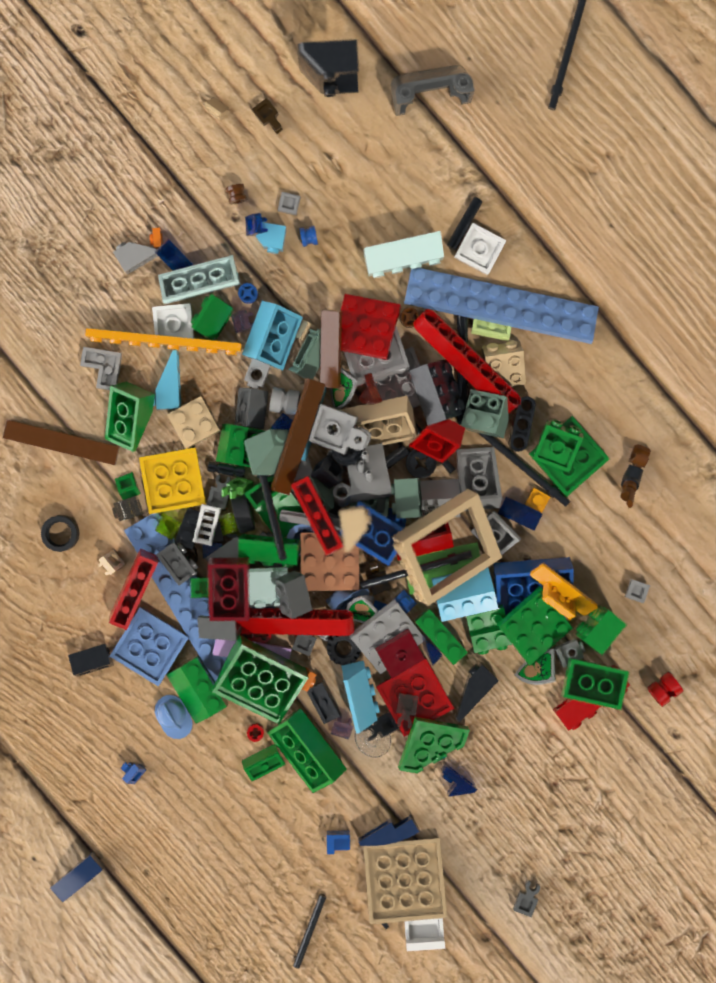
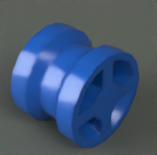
(308, 236)
(245, 291)

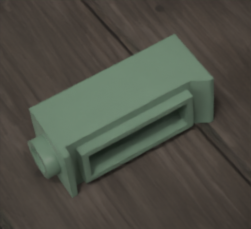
(309, 356)

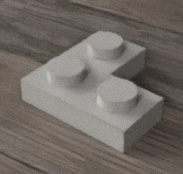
(107, 363)

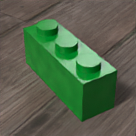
(440, 636)

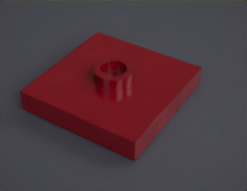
(399, 653)

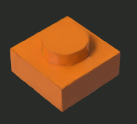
(156, 238)
(311, 680)

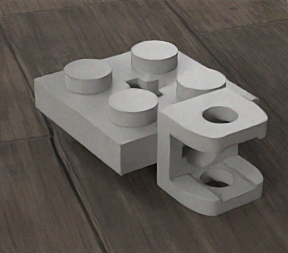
(347, 434)

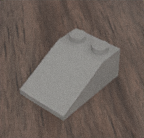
(479, 474)

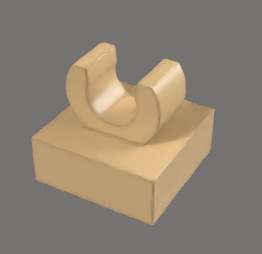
(111, 562)

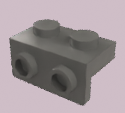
(177, 562)

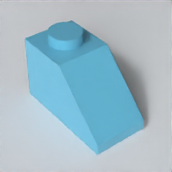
(273, 239)

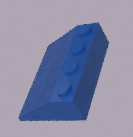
(514, 581)

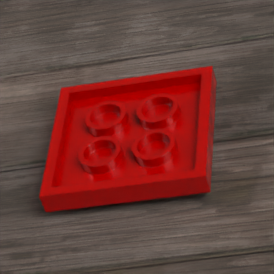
(368, 325)
(418, 681)

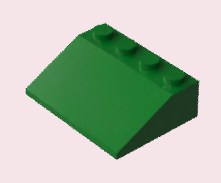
(260, 680)

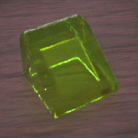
(227, 524)
(167, 526)

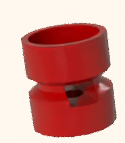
(665, 689)

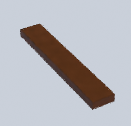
(298, 436)
(61, 442)

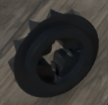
(348, 459)
(420, 472)

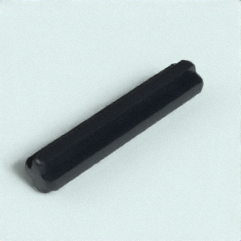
(464, 223)

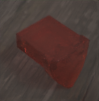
(371, 394)

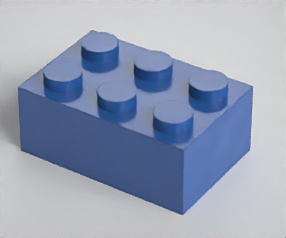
(378, 538)

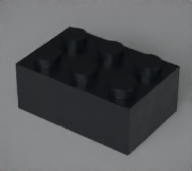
(437, 391)

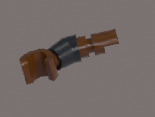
(633, 474)

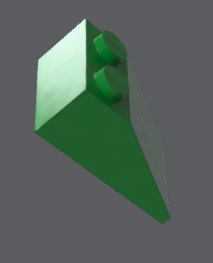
(128, 414)

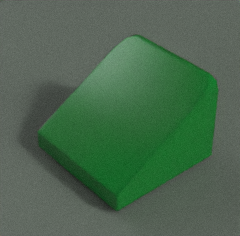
(127, 486)

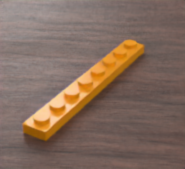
(155, 341)

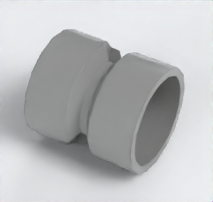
(284, 401)

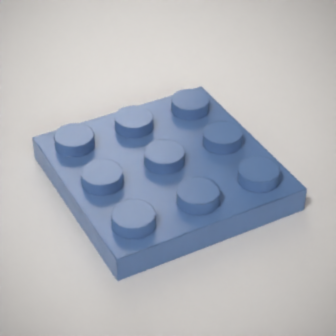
(149, 646)

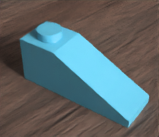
(169, 388)

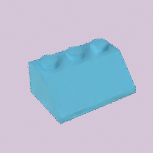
(272, 335)
(469, 598)
(360, 695)

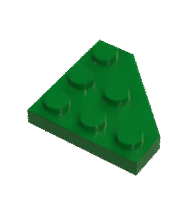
(430, 743)

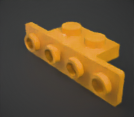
(562, 594)

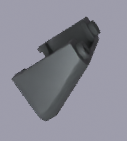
(452, 77)

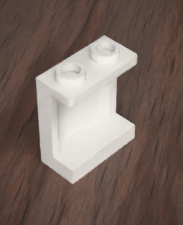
(424, 934)

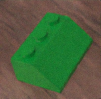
(264, 549)
(195, 688)

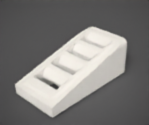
(210, 509)

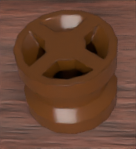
(236, 194)
(407, 316)

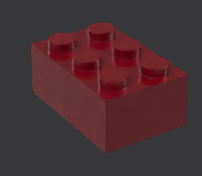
(229, 589)

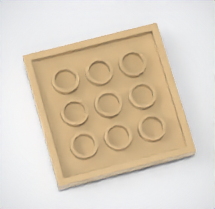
(405, 881)

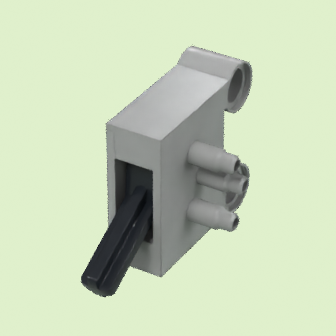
(368, 476)

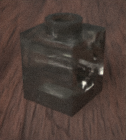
(127, 508)

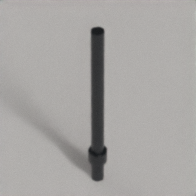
(557, 89)
(551, 490)
(273, 517)
(452, 559)

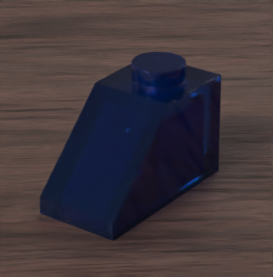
(520, 513)

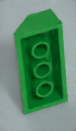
(307, 751)

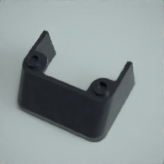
(330, 65)

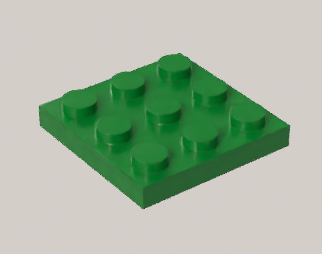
(587, 462)
(534, 627)

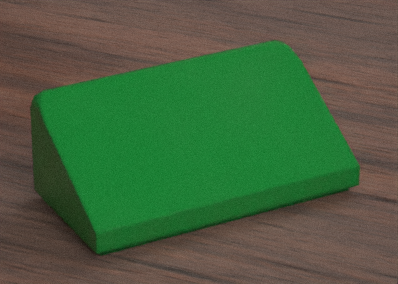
(263, 762)

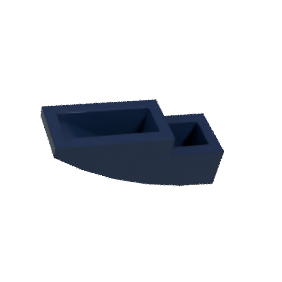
(389, 833)
(77, 877)

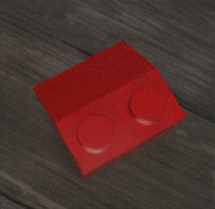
(439, 440)

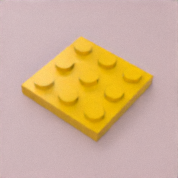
(172, 480)

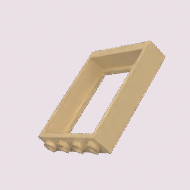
(433, 520)

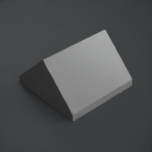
(439, 489)
(502, 532)

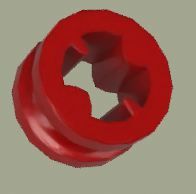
(259, 737)

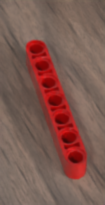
(463, 357)
(314, 622)

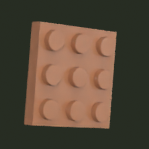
(329, 572)

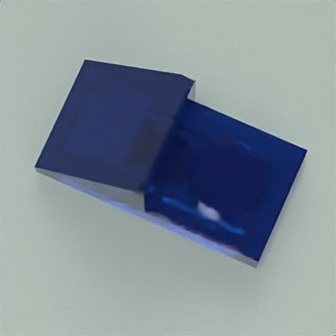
(172, 256)
(461, 784)

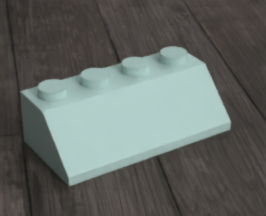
(403, 254)
(198, 279)
(263, 586)

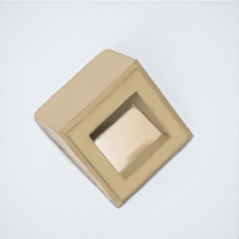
(216, 108)
(304, 330)

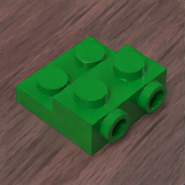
(558, 445)
(484, 631)

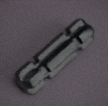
(226, 469)

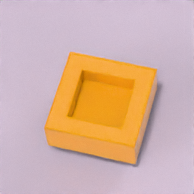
(537, 500)

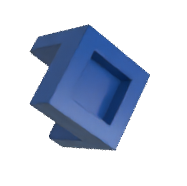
(338, 840)

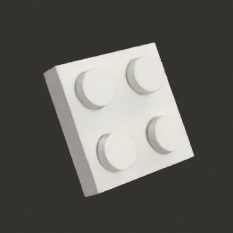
(480, 249)
(173, 320)

